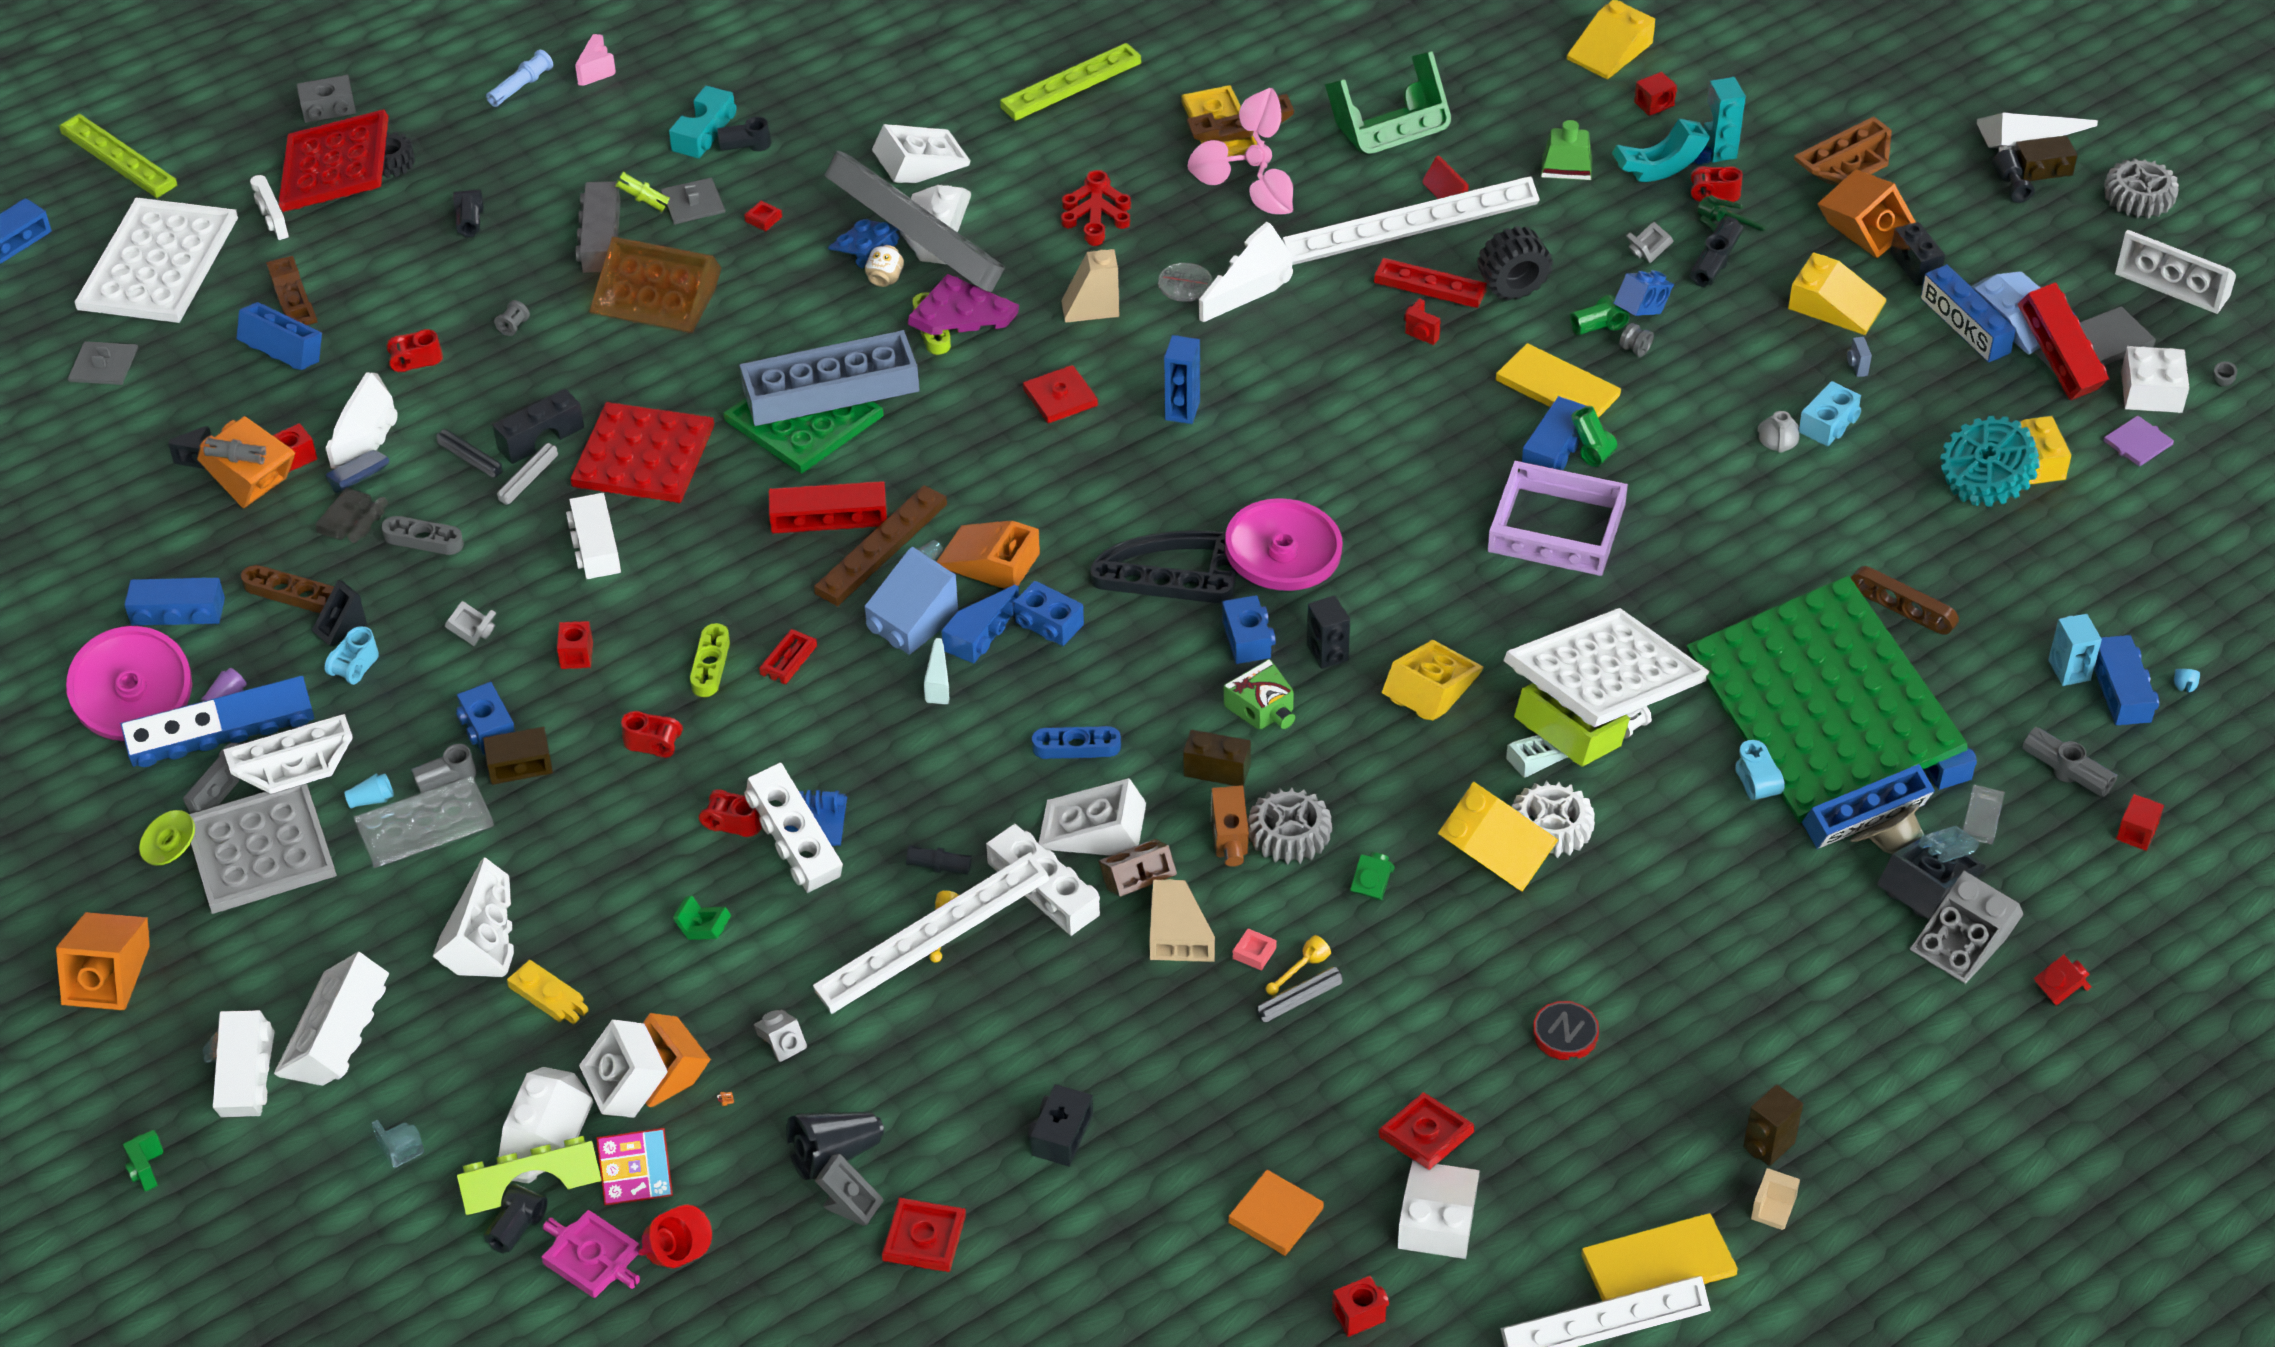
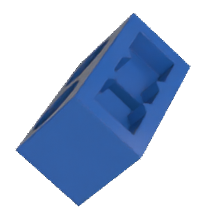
(1644, 293)
(1048, 613)

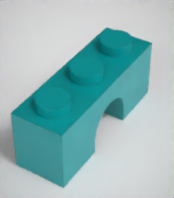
(1727, 108)
(712, 111)

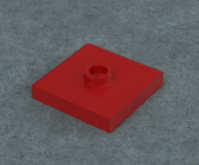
(1060, 394)
(1426, 1130)
(924, 1234)

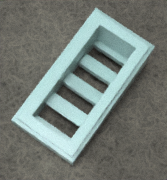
(936, 679)
(1528, 765)

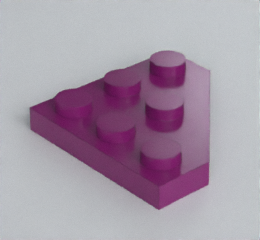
(962, 307)

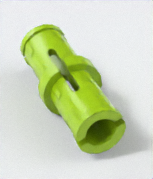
(642, 191)

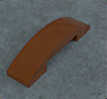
(1229, 128)
(291, 290)

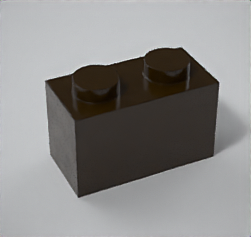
(2046, 158)
(518, 755)
(1216, 758)
(1772, 1125)

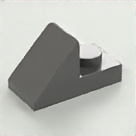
(848, 1191)

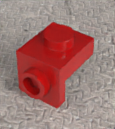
(1421, 324)
(2062, 979)

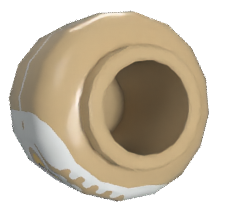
(884, 265)

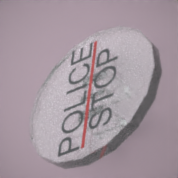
(1184, 281)

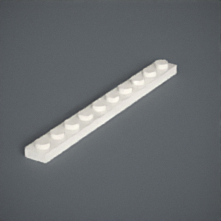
(1411, 220)

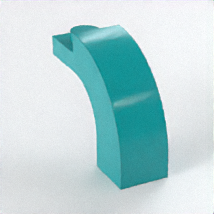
(1667, 157)

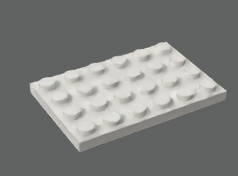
(156, 260)
(1606, 667)

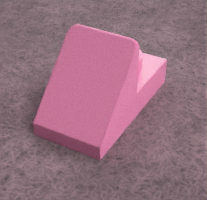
(594, 62)

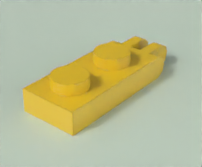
(547, 992)

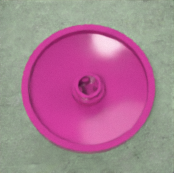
(1283, 544)
(127, 677)

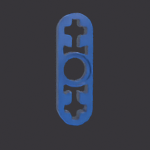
(1066, 734)

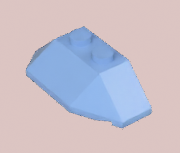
(2004, 294)

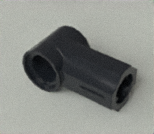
(752, 134)
(468, 208)
(518, 1211)

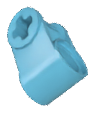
(354, 655)
(1758, 771)

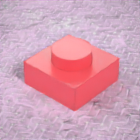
(1254, 949)

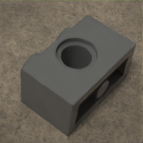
(326, 98)

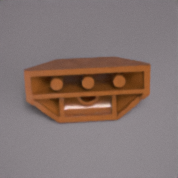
(1859, 148)

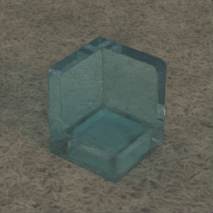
(398, 1143)

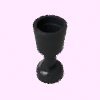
(2010, 170)

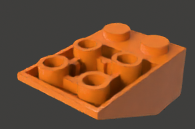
(992, 552)

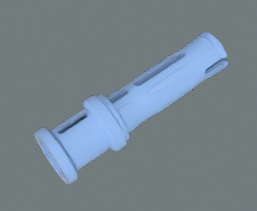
(527, 72)

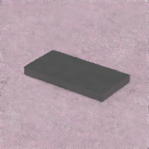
(2111, 335)

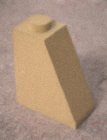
(1093, 289)
(1178, 925)

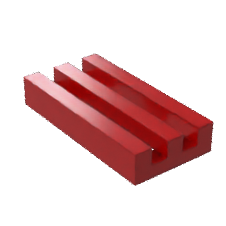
(792, 658)

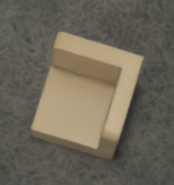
(1775, 1199)

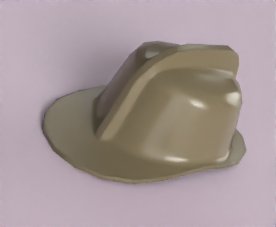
(1894, 833)

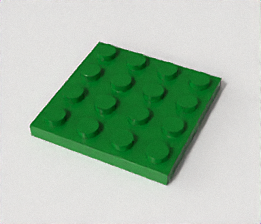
(807, 438)

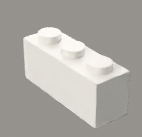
(593, 536)

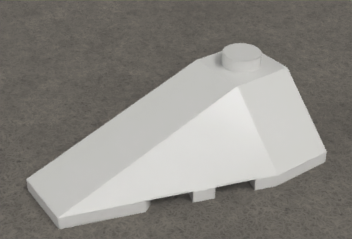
(478, 929)

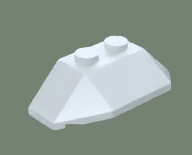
(946, 204)
(362, 422)
(291, 756)
(545, 1112)

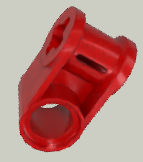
(1719, 182)
(417, 349)
(648, 733)
(731, 814)

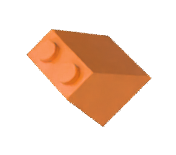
(1866, 211)
(245, 479)
(102, 960)

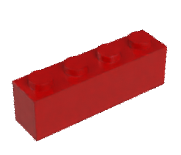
(2063, 341)
(827, 507)

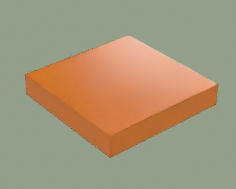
(1276, 1212)

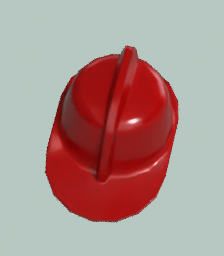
(677, 1237)

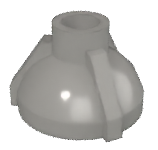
(1779, 432)

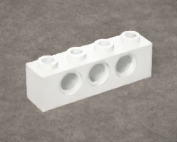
(777, 785)
(1064, 896)

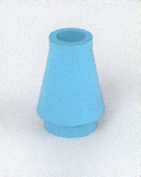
(370, 791)

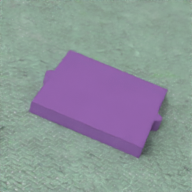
(2138, 441)

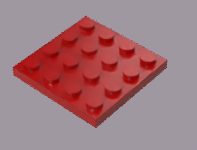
(334, 160)
(642, 452)

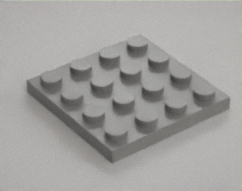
(260, 847)

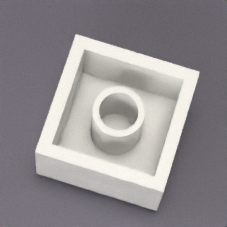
(2155, 379)
(623, 1068)

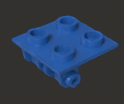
(864, 238)
(828, 812)

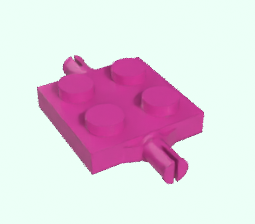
(591, 1253)

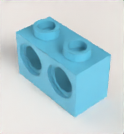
(1830, 414)
(2074, 649)

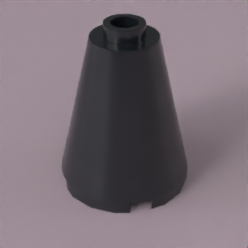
(827, 1134)

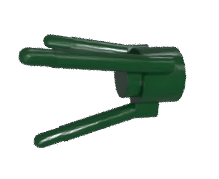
(1713, 209)

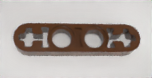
(1869, 579)
(262, 580)

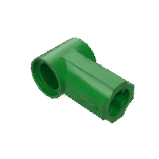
(1599, 316)
(1596, 441)

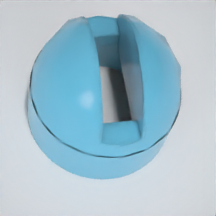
(2187, 678)

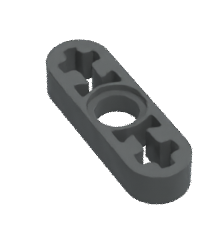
(442, 537)

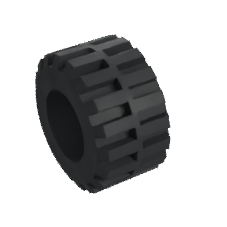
(1514, 263)

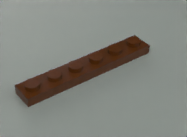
(880, 545)

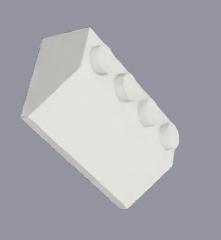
(2175, 272)
(333, 1021)

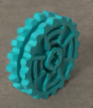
(1990, 461)

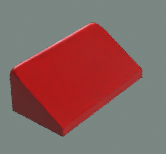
(1443, 180)

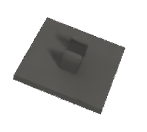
(693, 200)
(103, 363)

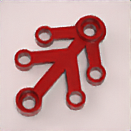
(1096, 184)

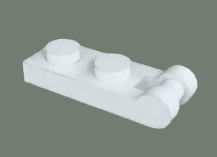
(268, 206)

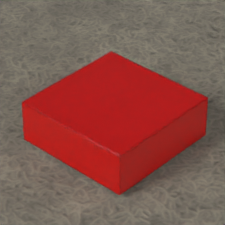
(763, 215)

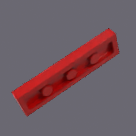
(1430, 282)

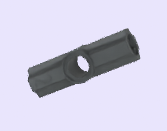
(2069, 762)

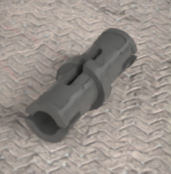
(235, 450)

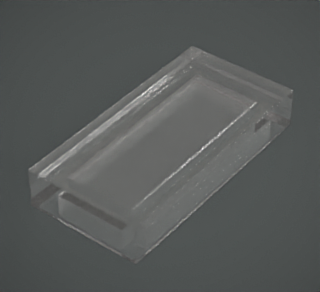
(1983, 813)

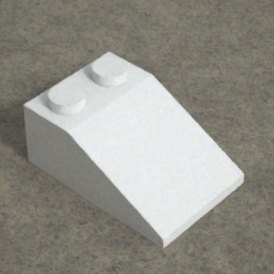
(918, 153)
(1094, 820)
(1438, 1210)

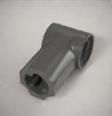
(452, 767)

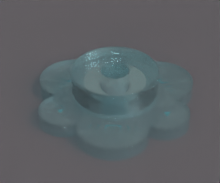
(210, 1049)

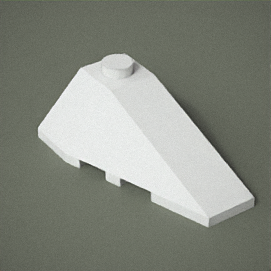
(2006, 128)
(1253, 274)

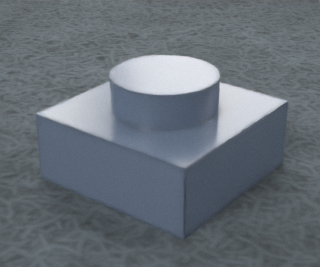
(1859, 356)

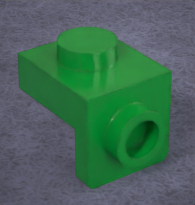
(1372, 875)
(700, 922)
(139, 1152)

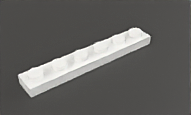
(1611, 1316)

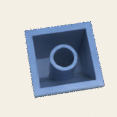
(913, 602)

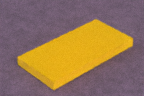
(1221, 103)
(1547, 377)
(1659, 1257)

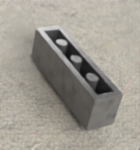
(598, 224)

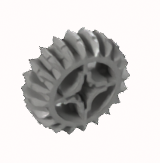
(2141, 188)
(1290, 834)

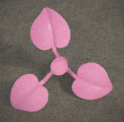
(1211, 165)

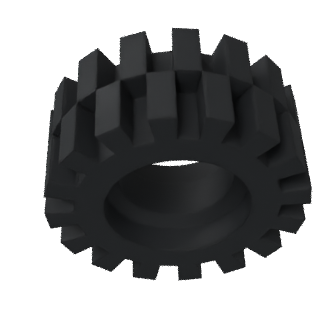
(398, 154)

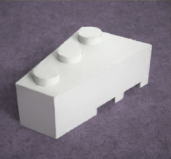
(242, 1063)

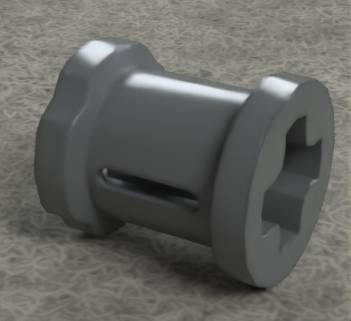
(512, 318)

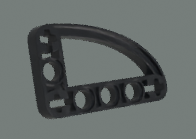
(1110, 564)

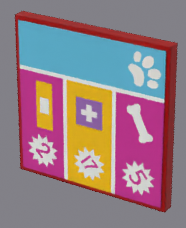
(634, 1166)

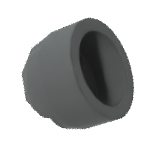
(2225, 373)

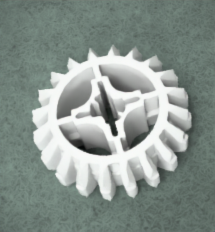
(1552, 809)

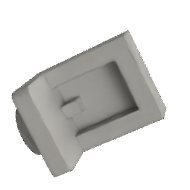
(1649, 242)
(470, 623)
(781, 1033)

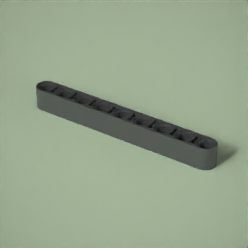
(914, 221)

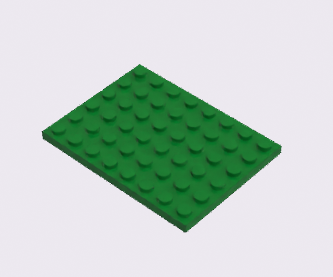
(1826, 695)

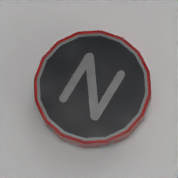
(1565, 1030)

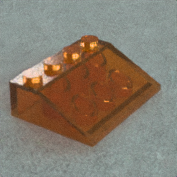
(655, 284)

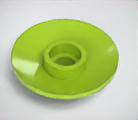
(167, 837)

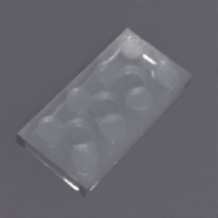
(423, 821)

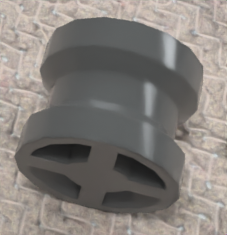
(1636, 339)

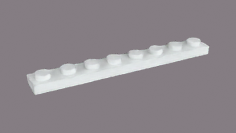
(930, 932)

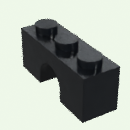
(518, 432)

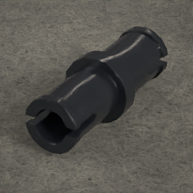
(939, 860)

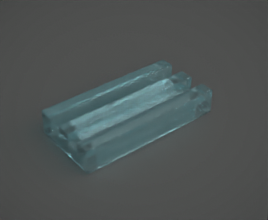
(1953, 847)

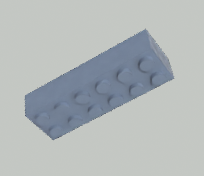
(829, 377)

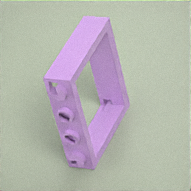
(1548, 548)

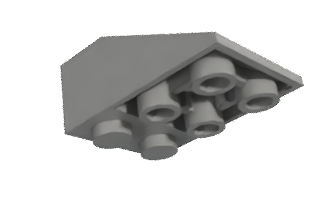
(1967, 928)

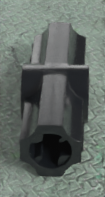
(1716, 252)

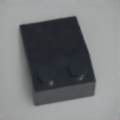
(1922, 879)

